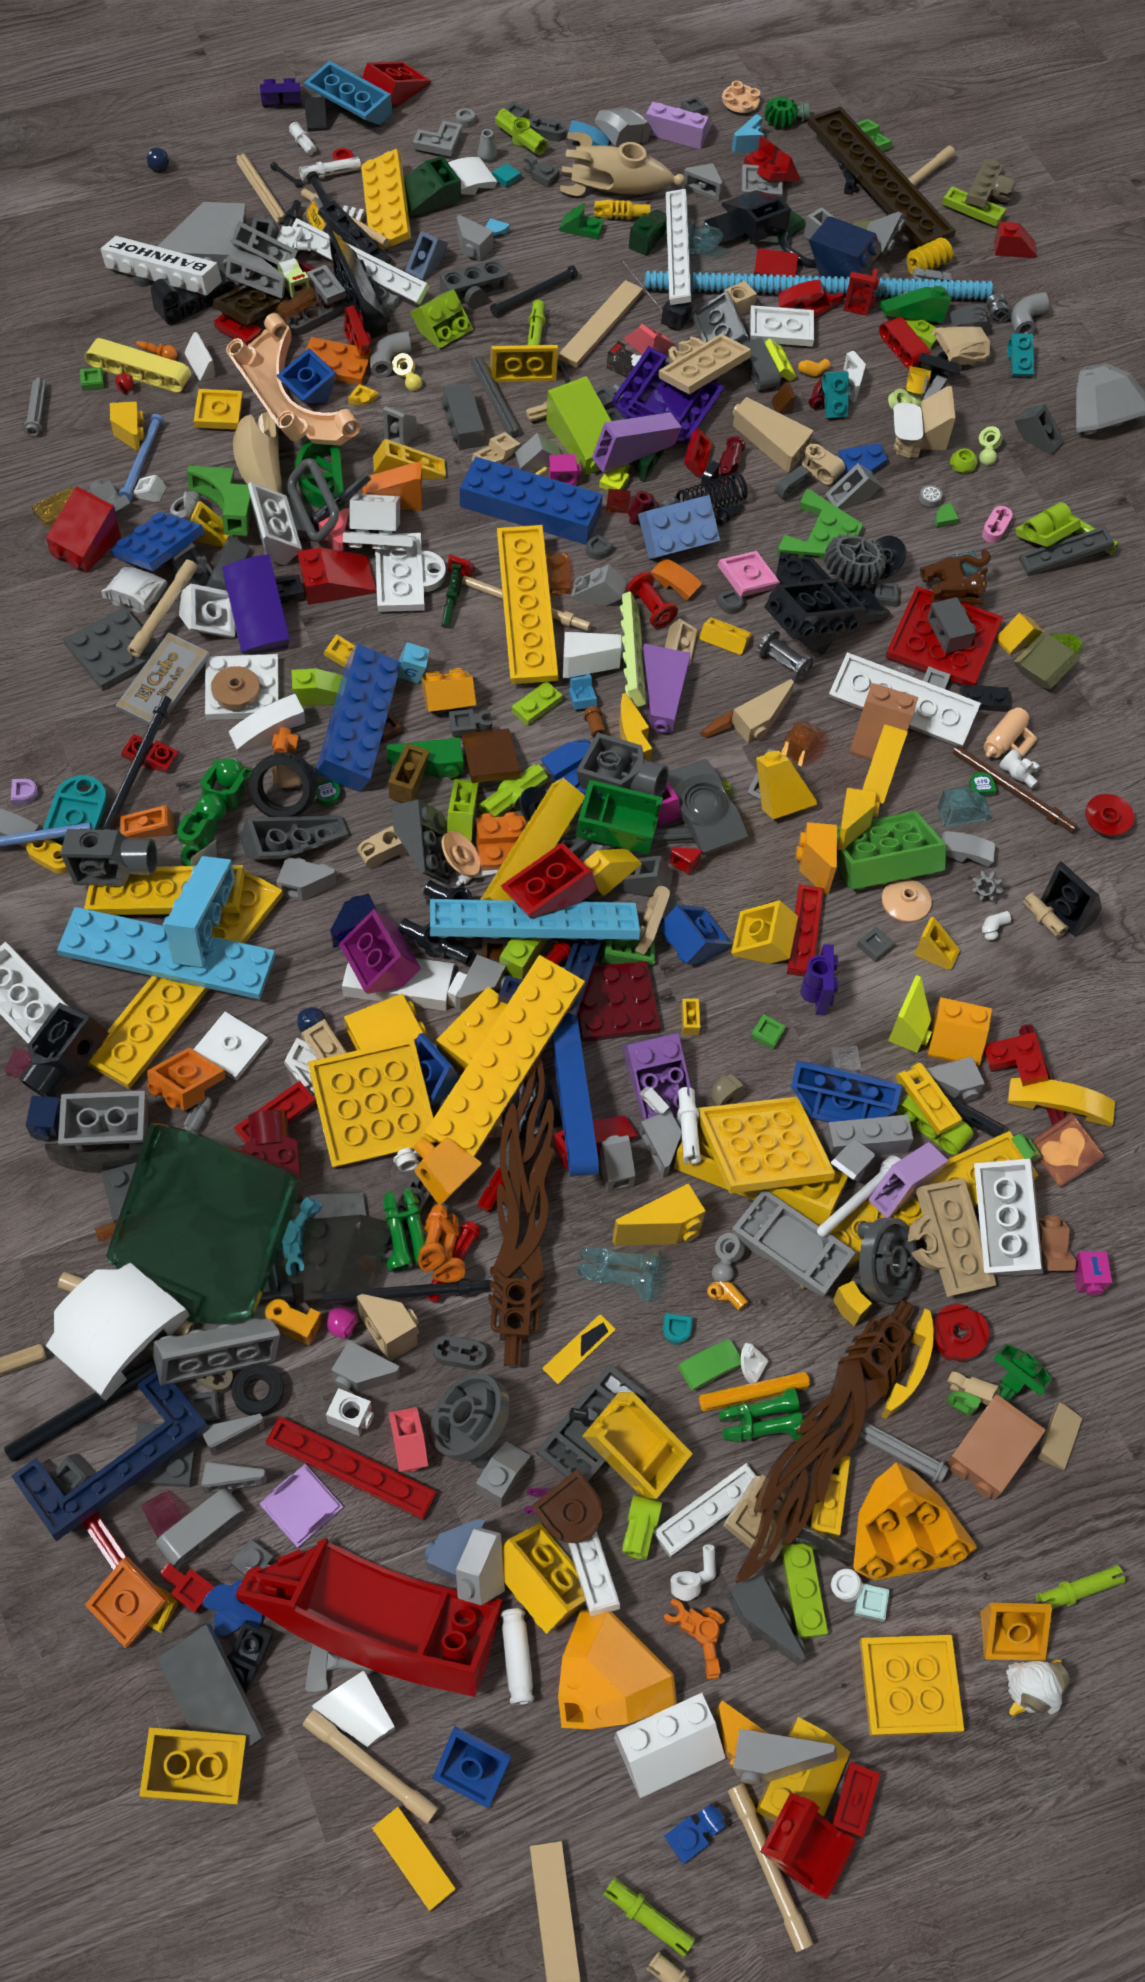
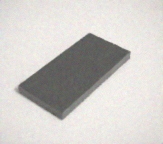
(209, 1688)

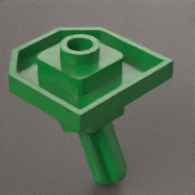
(1022, 1370)

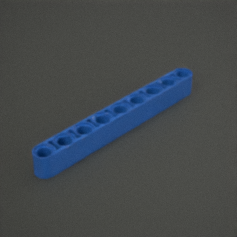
(574, 1100)

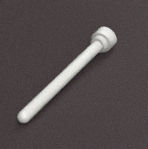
(857, 1199)

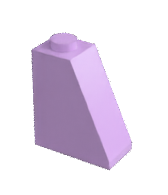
(905, 1176)

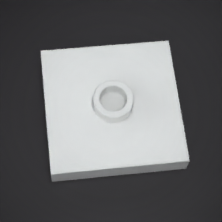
(231, 1045)

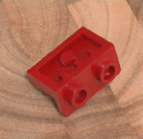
(860, 292)

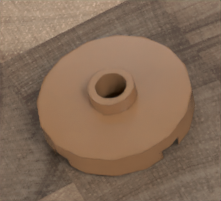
(232, 696)

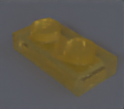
(50, 508)

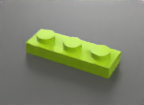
(991, 213)
(804, 1591)

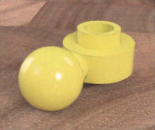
(413, 381)

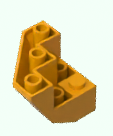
(906, 1528)
(610, 1676)

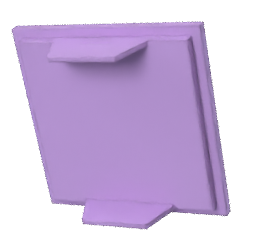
(301, 1505)

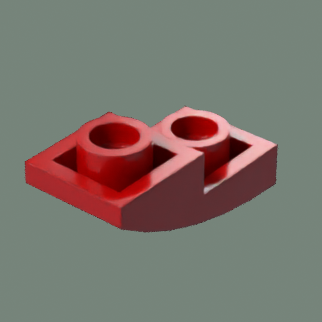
(804, 292)
(158, 757)

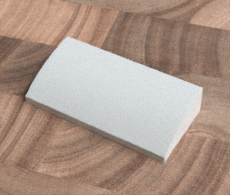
(424, 990)
(23, 994)

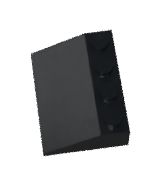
(358, 287)

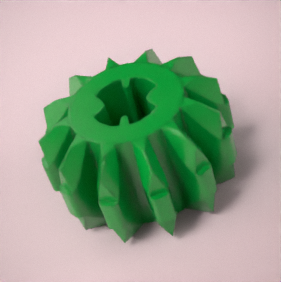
(781, 112)

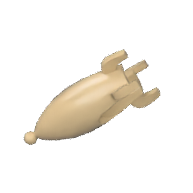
(615, 169)

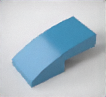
(597, 136)

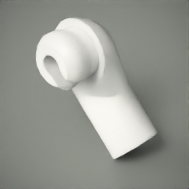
(993, 922)

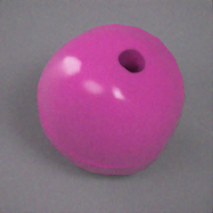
(342, 1322)

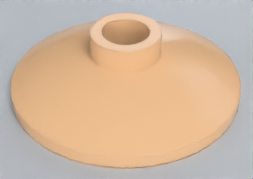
(460, 853)
(903, 907)

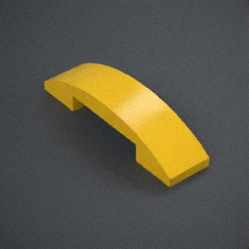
(1063, 1097)
(921, 1337)

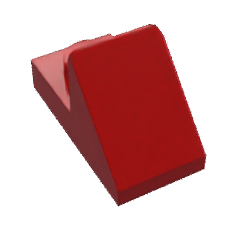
(764, 154)
(781, 170)

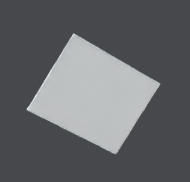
(209, 851)

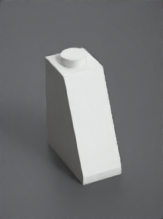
(591, 653)

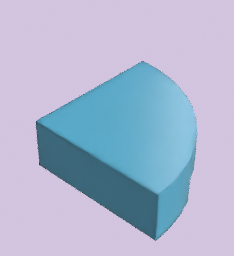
(498, 227)

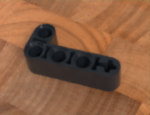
(178, 304)

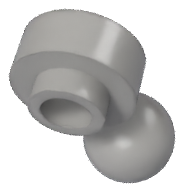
(723, 1270)

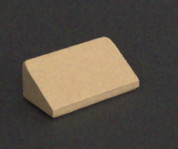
(681, 637)
(1059, 1436)

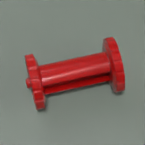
(642, 587)

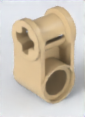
(823, 465)

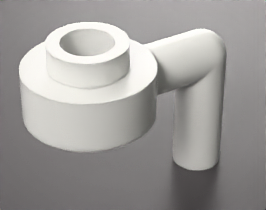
(687, 1584)

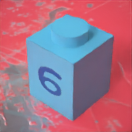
(413, 662)

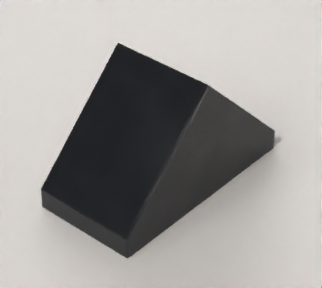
(315, 114)

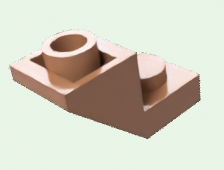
(1054, 1244)

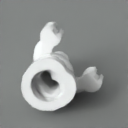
(1020, 769)

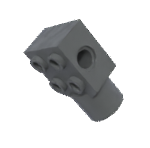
(621, 765)
(106, 857)

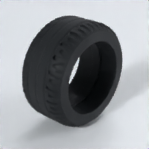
(258, 794)

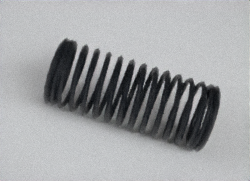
(734, 488)

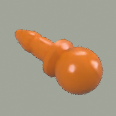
(166, 351)

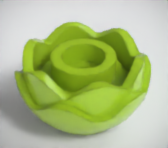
(963, 461)

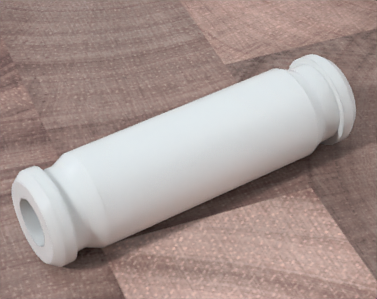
(517, 1656)

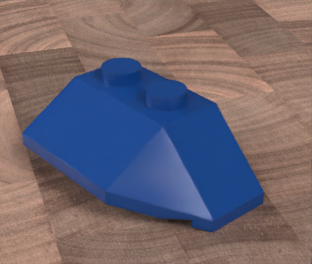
(843, 1094)

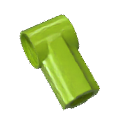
(642, 1520)

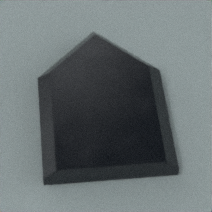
(798, 570)

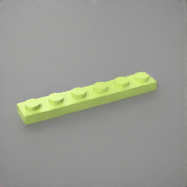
(633, 644)

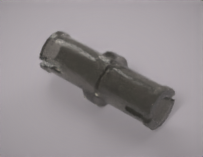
(826, 1545)

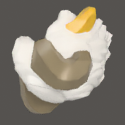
(1037, 1686)

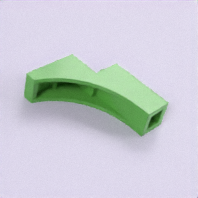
(232, 498)

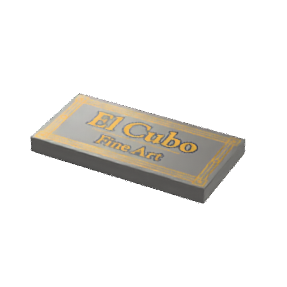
(164, 674)

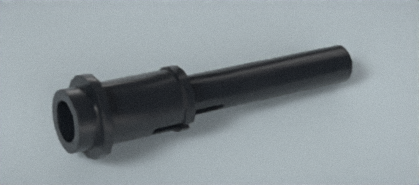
(324, 512)

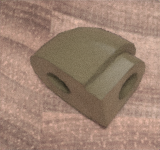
(727, 1090)

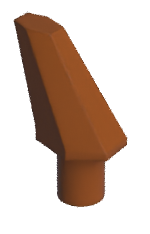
(718, 725)

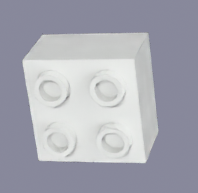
(374, 513)

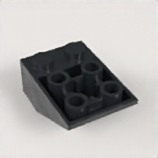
(760, 213)

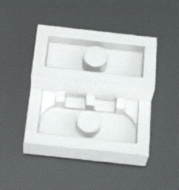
(473, 174)

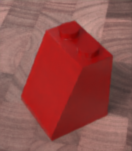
(83, 530)

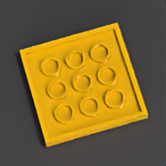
(371, 1101)
(764, 1145)

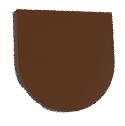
(570, 1509)

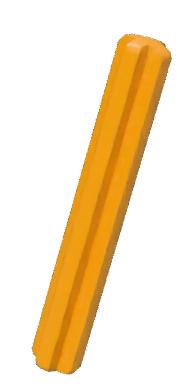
(753, 1391)

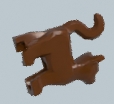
(953, 579)

